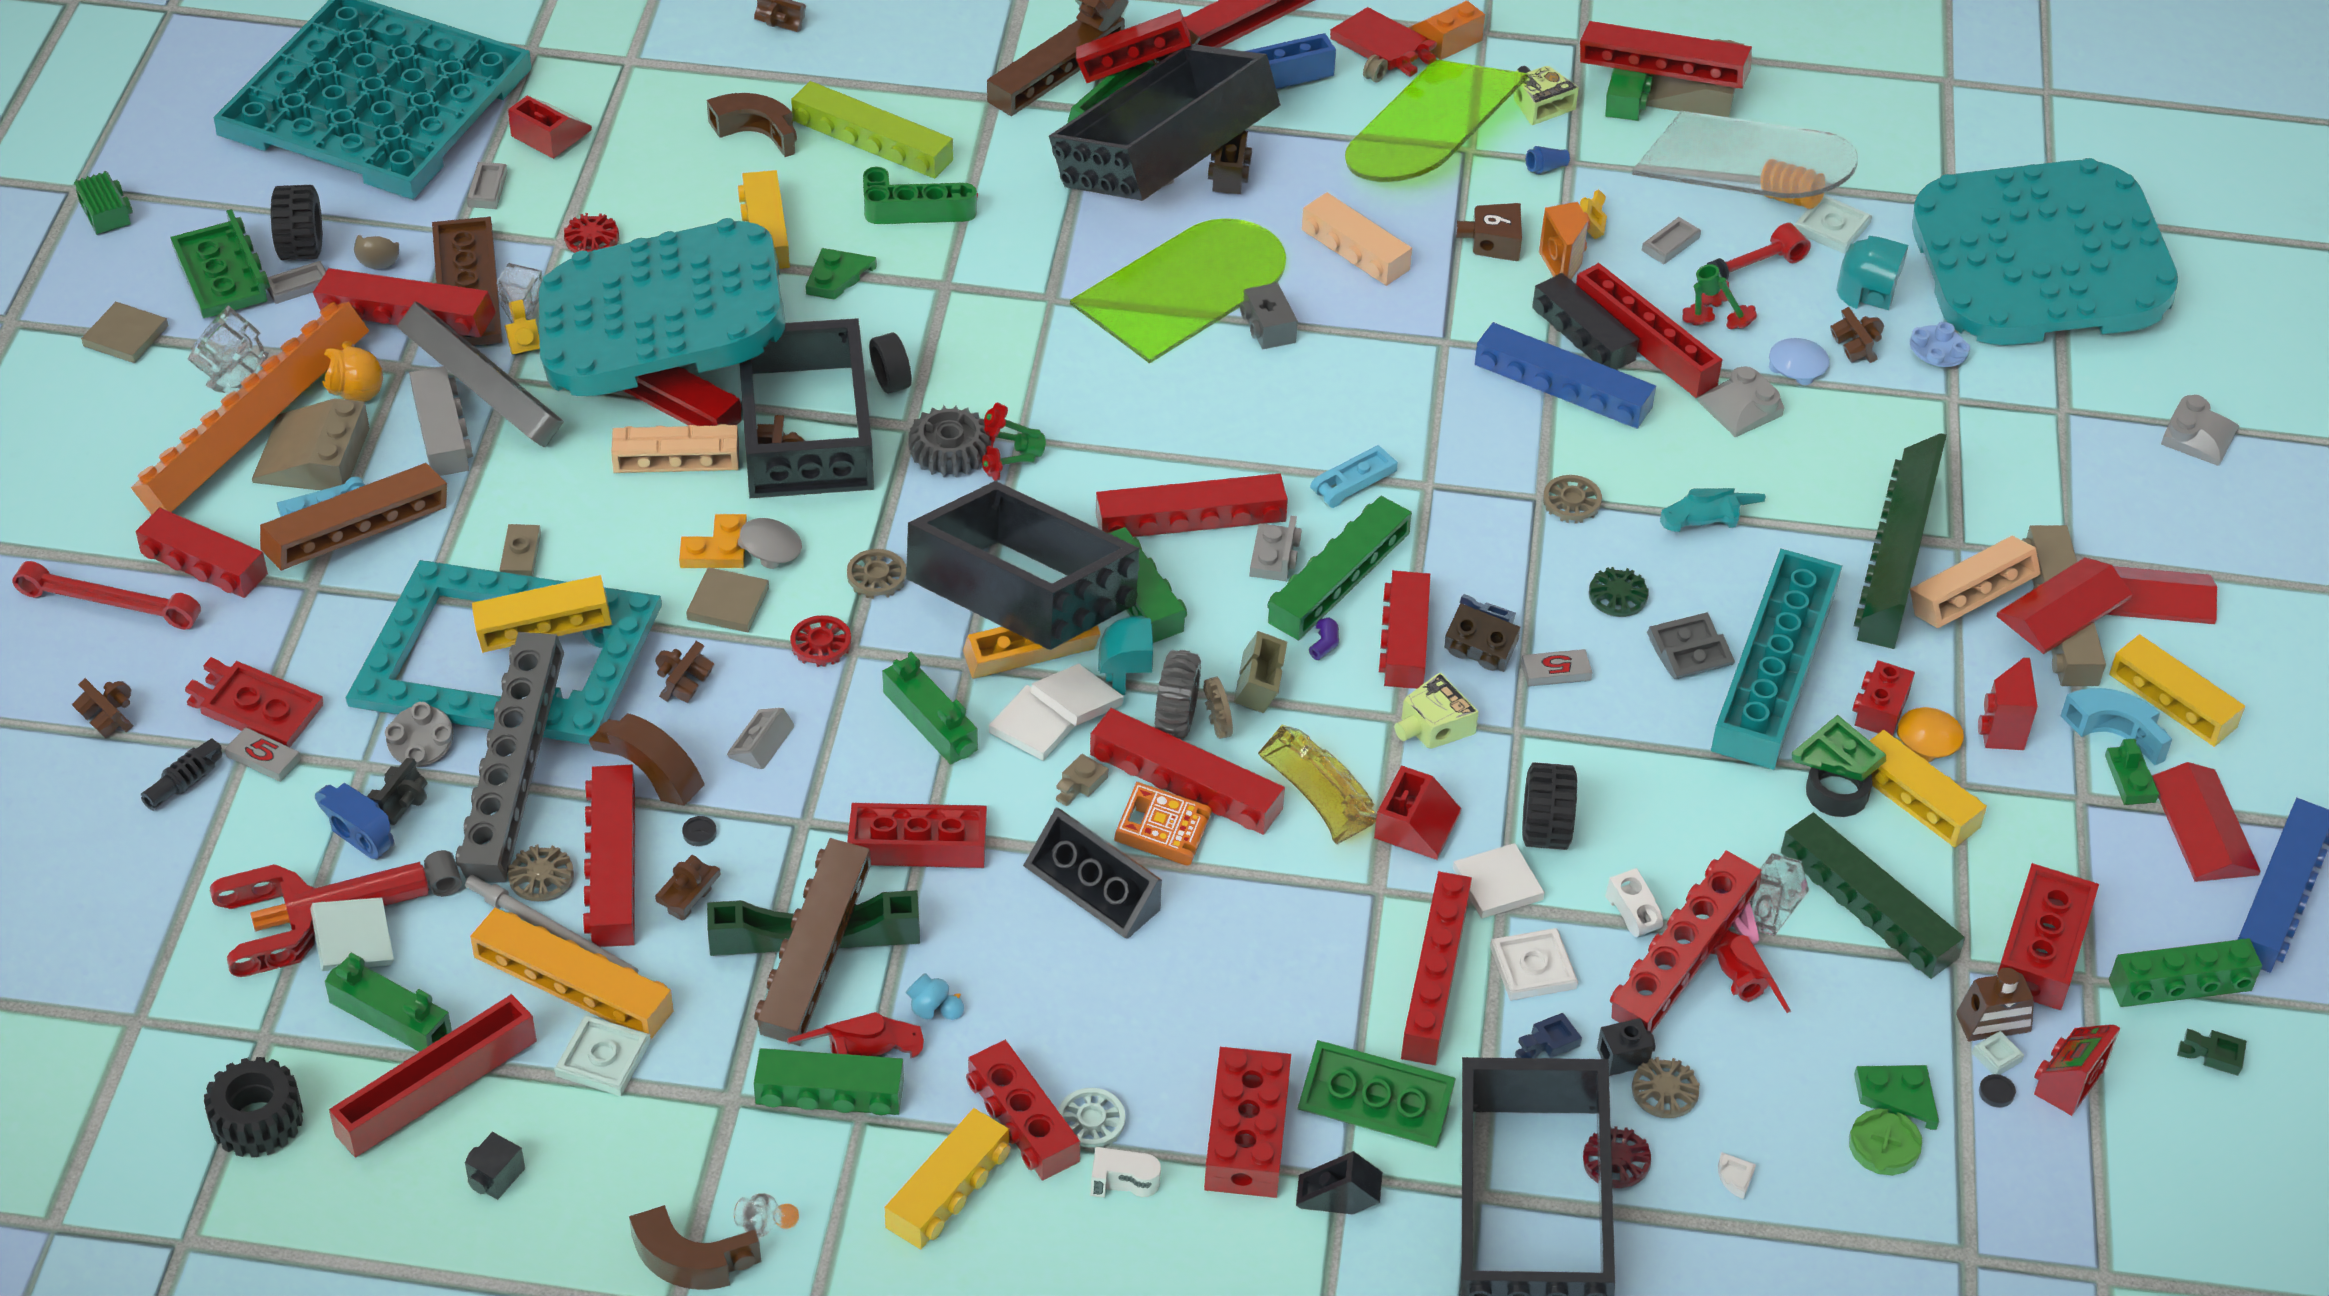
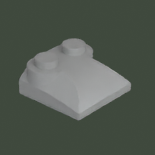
(1743, 401)
(2199, 430)

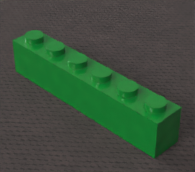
(1339, 567)

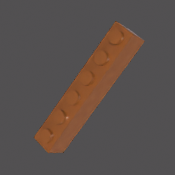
(352, 516)

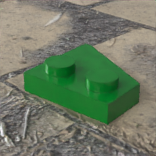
(836, 272)
(1840, 750)
(1899, 1090)

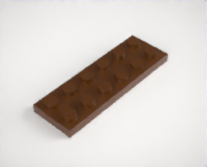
(467, 259)

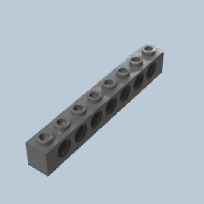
(543, 657)

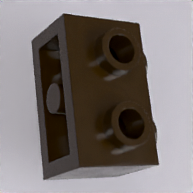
(1229, 166)
(1481, 638)

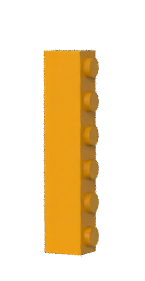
(571, 972)

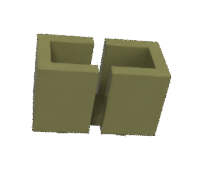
(1260, 672)

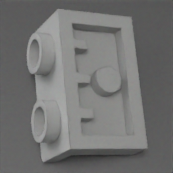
(1274, 550)

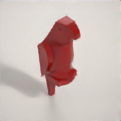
(1746, 968)
(868, 1036)

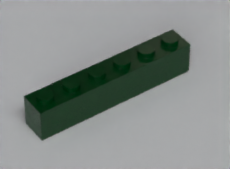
(1873, 895)

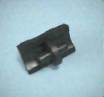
(402, 788)

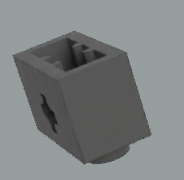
(1269, 316)

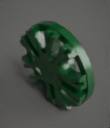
(1618, 592)

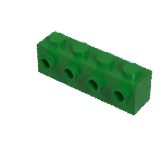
(2185, 972)

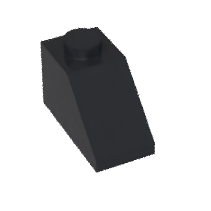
(1340, 1186)

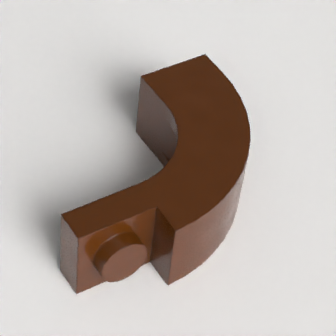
(753, 113)
(655, 753)
(690, 1262)

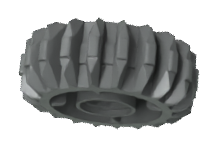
(948, 441)
(1178, 693)

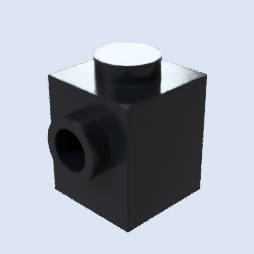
(1625, 1045)
(494, 1165)

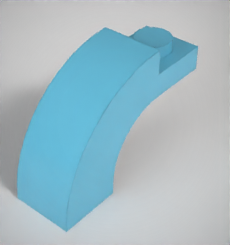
(2120, 714)

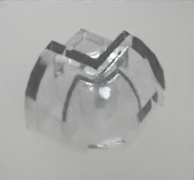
(228, 351)

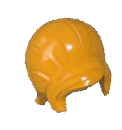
(353, 373)

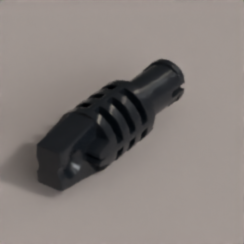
(183, 773)

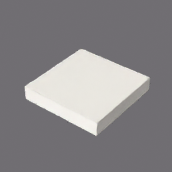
(1076, 694)
(1030, 725)
(1499, 880)
(1533, 964)

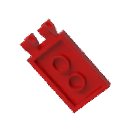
(1376, 34)
(254, 701)

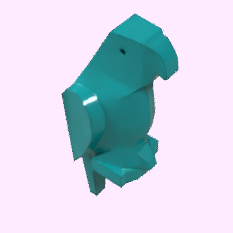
(1706, 507)

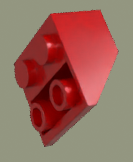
(545, 126)
(1416, 814)

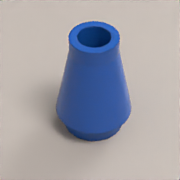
(1545, 159)

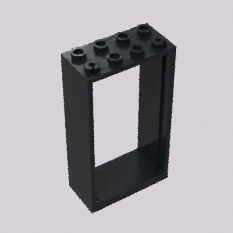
(1164, 121)
(1538, 1087)

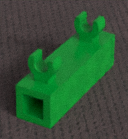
(930, 709)
(386, 1005)

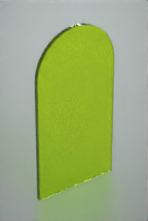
(1429, 120)
(1183, 285)

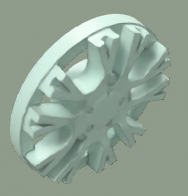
(1092, 1117)

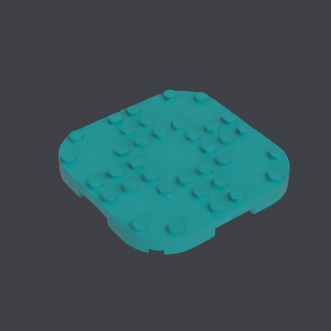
(2044, 251)
(659, 306)

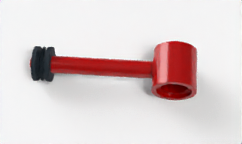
(1785, 241)

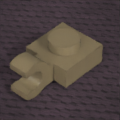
(1081, 776)

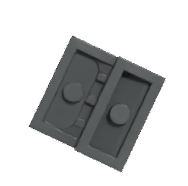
(1690, 646)

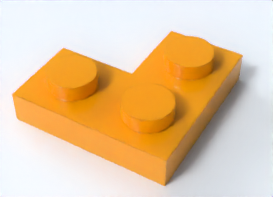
(715, 551)

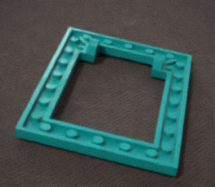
(568, 719)

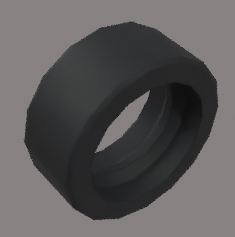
(890, 362)
(1837, 804)

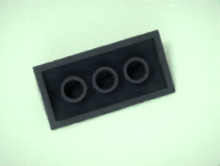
(1095, 874)

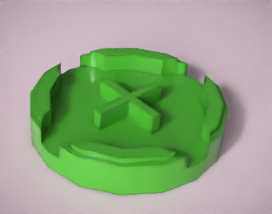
(1885, 1142)

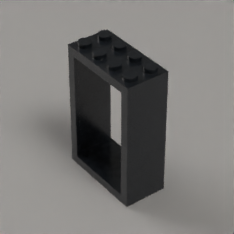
(814, 464)
(950, 561)

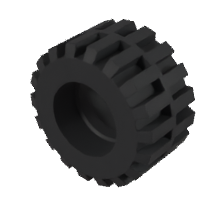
(296, 222)
(1549, 806)
(257, 1129)

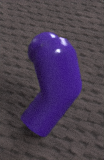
(1329, 638)

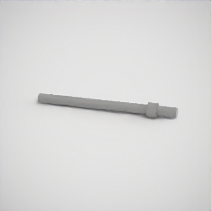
(499, 897)

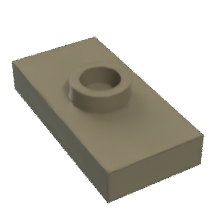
(520, 549)

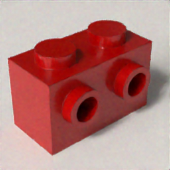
(1883, 698)

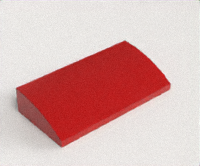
(920, 834)

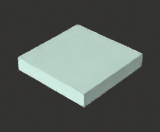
(1833, 224)
(351, 927)
(602, 1055)

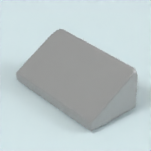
(762, 737)

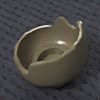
(376, 251)

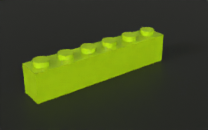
(872, 129)

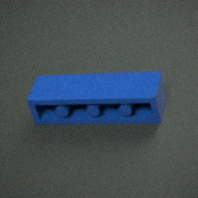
(1300, 60)

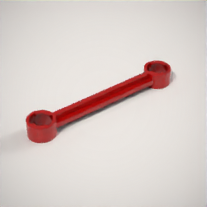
(178, 611)

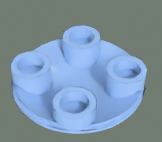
(1939, 345)
(1798, 359)

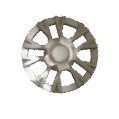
(1572, 498)
(876, 573)
(1219, 707)
(540, 873)
(1665, 1087)

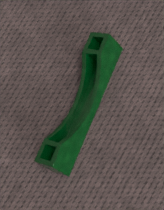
(749, 929)

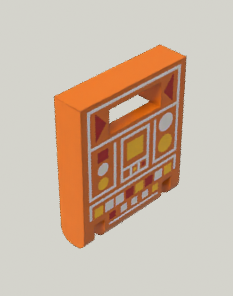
(1169, 827)

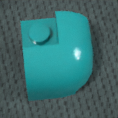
(1871, 272)
(1126, 649)

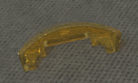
(1322, 781)

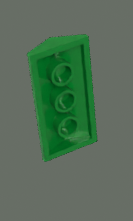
(1377, 1093)

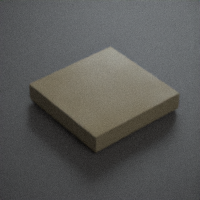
(124, 332)
(727, 599)

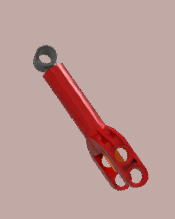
(391, 885)

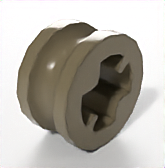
(1375, 68)

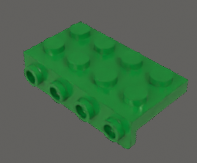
(221, 267)

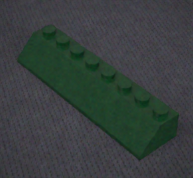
(1900, 542)

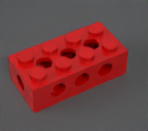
(2053, 900)
(1252, 1161)

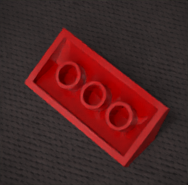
(2168, 595)
(2066, 604)
(2204, 823)

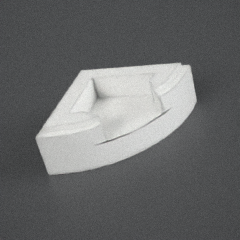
(1735, 1174)

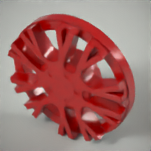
(592, 233)
(820, 640)

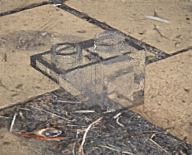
(519, 284)
(1780, 892)

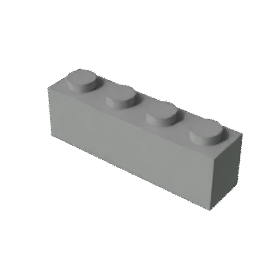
(439, 420)

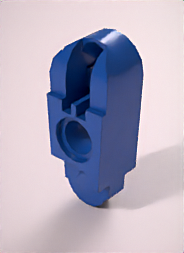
(356, 819)

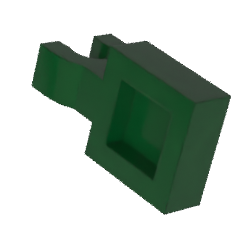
(2218, 1049)

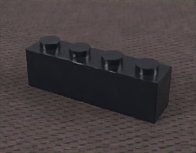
(1585, 322)

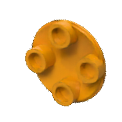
(1930, 732)

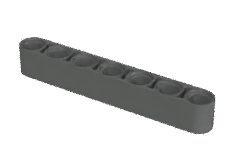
(480, 374)

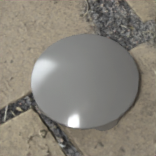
(770, 541)
(419, 734)

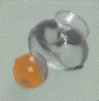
(763, 1212)

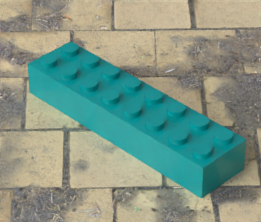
(1776, 659)

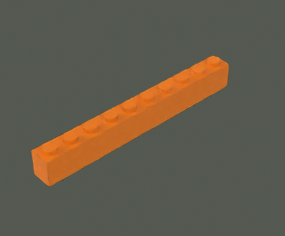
(247, 410)

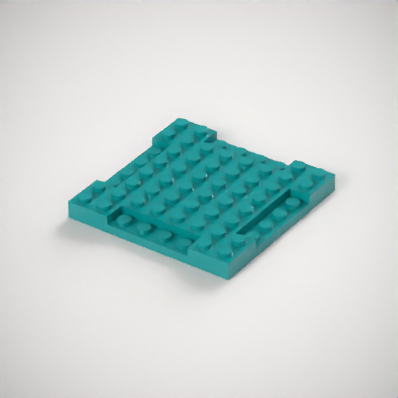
(373, 92)

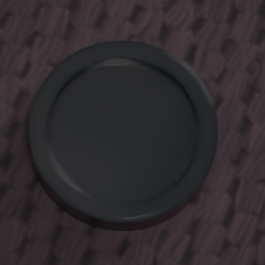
(699, 831)
(1997, 1090)

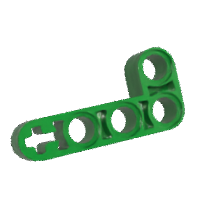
(916, 201)

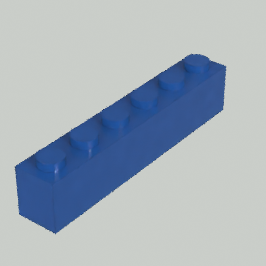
(1565, 375)
(2285, 880)

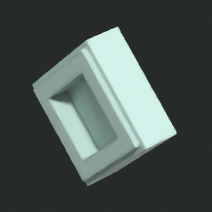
(1998, 1053)

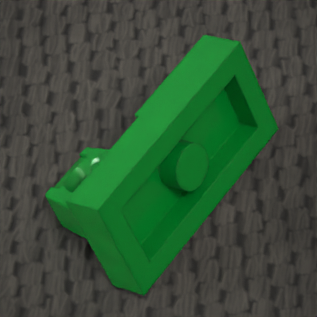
(2131, 773)

